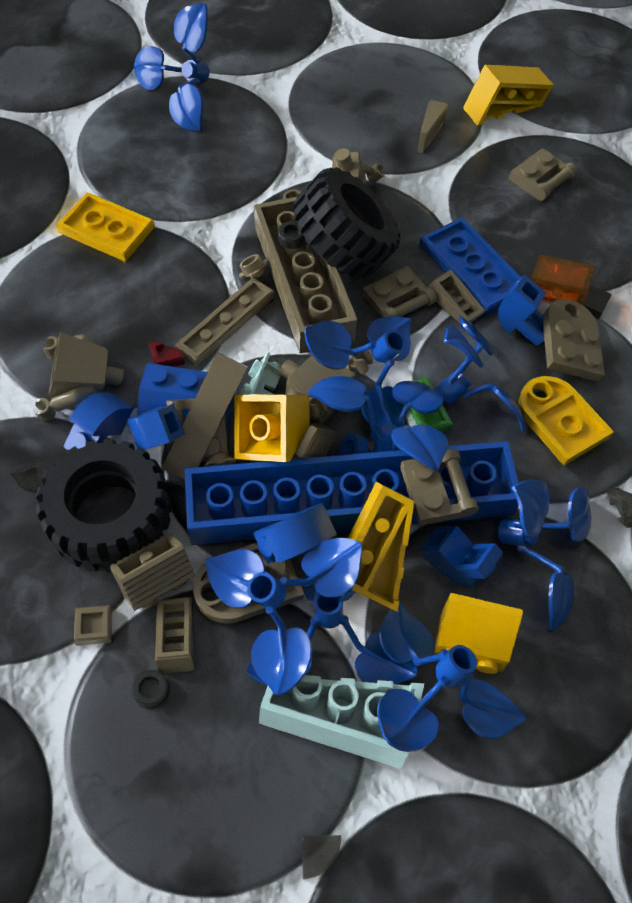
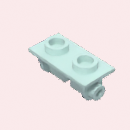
(263, 375)

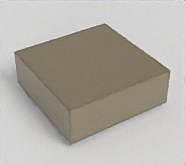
(93, 625)

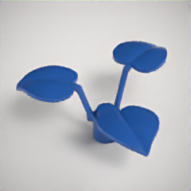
(187, 103)
(389, 342)
(457, 383)
(419, 442)
(533, 507)
(240, 578)
(370, 664)
(405, 720)

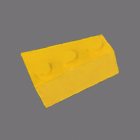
(506, 90)
(384, 534)

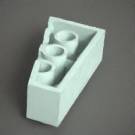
(336, 715)

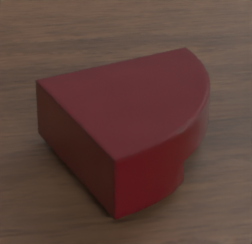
(165, 355)

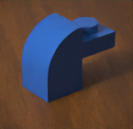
(520, 311)
(96, 419)
(156, 427)
(295, 534)
(458, 557)

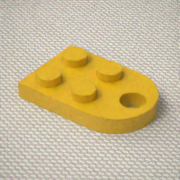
(562, 418)

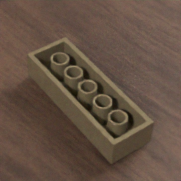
(305, 282)

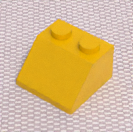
(269, 426)
(480, 626)

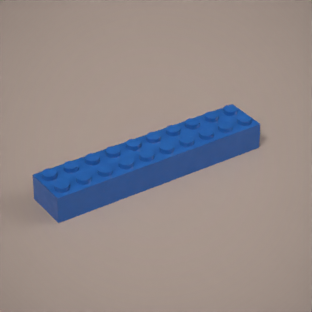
(239, 499)

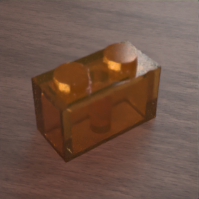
(563, 278)

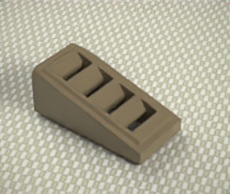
(432, 123)
(458, 289)
(316, 441)
(178, 656)

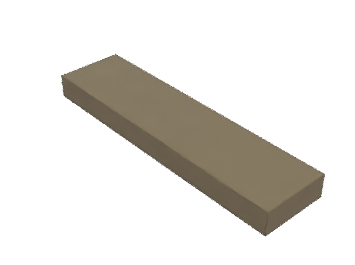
(224, 321)
(205, 415)

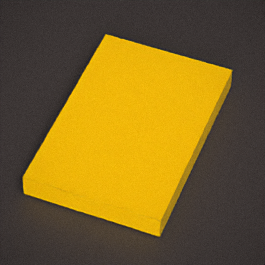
(105, 226)

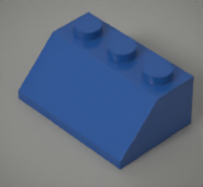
(173, 383)

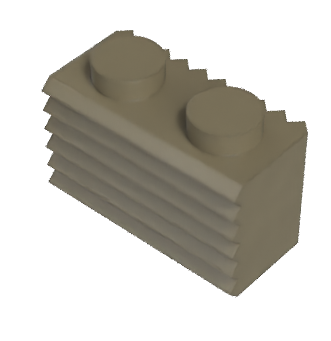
(152, 571)

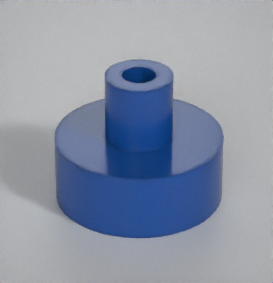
(353, 445)

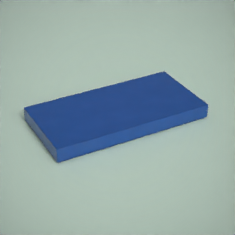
(473, 261)

